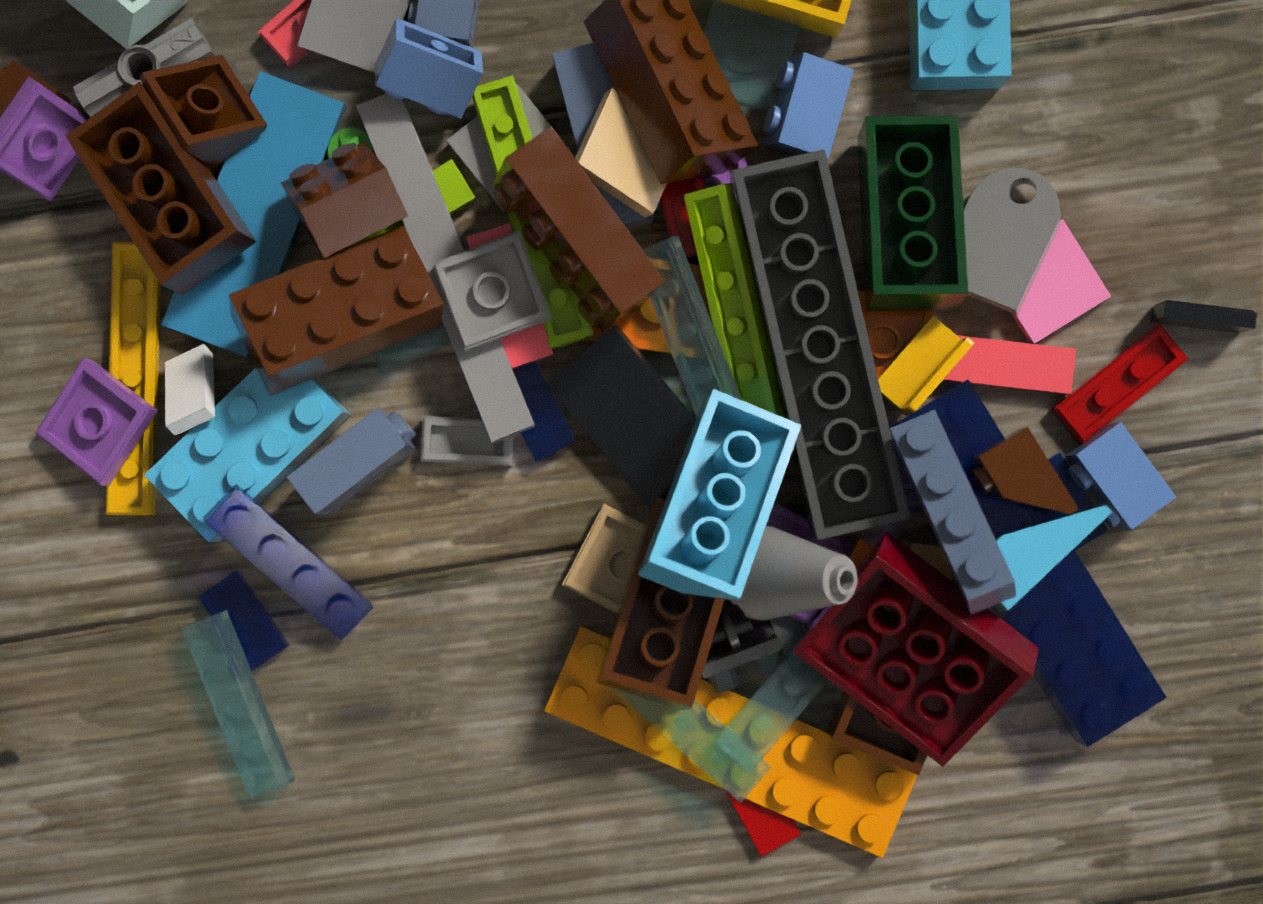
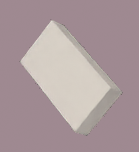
(189, 389)

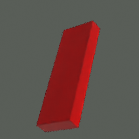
(1119, 384)

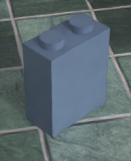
(353, 461)

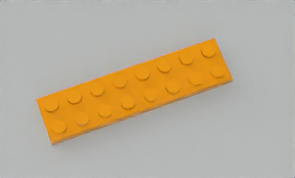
(808, 775)

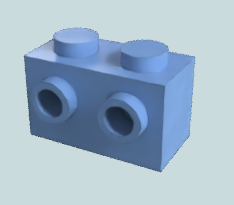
(428, 69)
(807, 105)
(1119, 477)

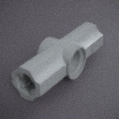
(174, 47)

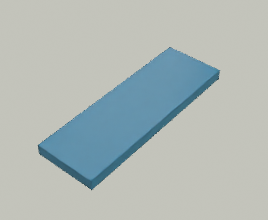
(295, 135)

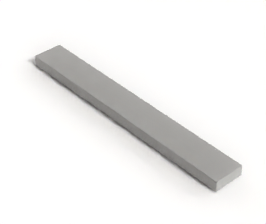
(435, 239)

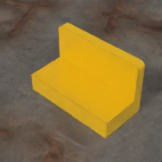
(922, 366)

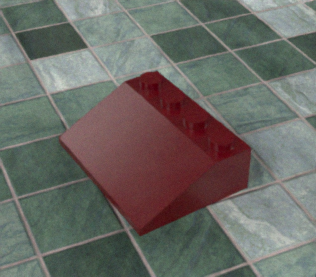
(917, 652)

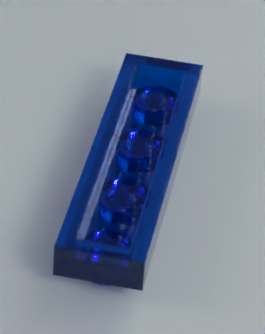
(287, 561)

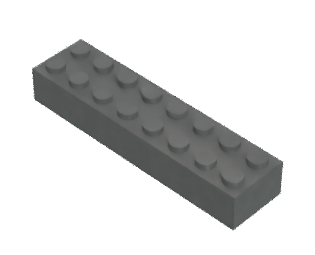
(819, 345)

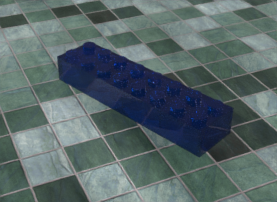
(1083, 652)

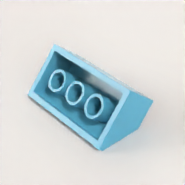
(720, 499)

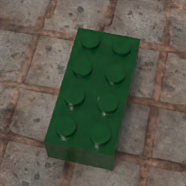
(912, 213)

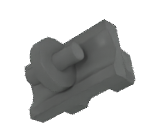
(737, 645)

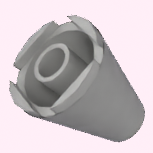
(794, 577)

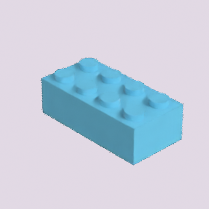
(959, 44)
(247, 443)

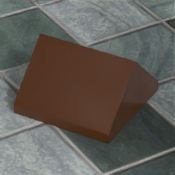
(205, 107)

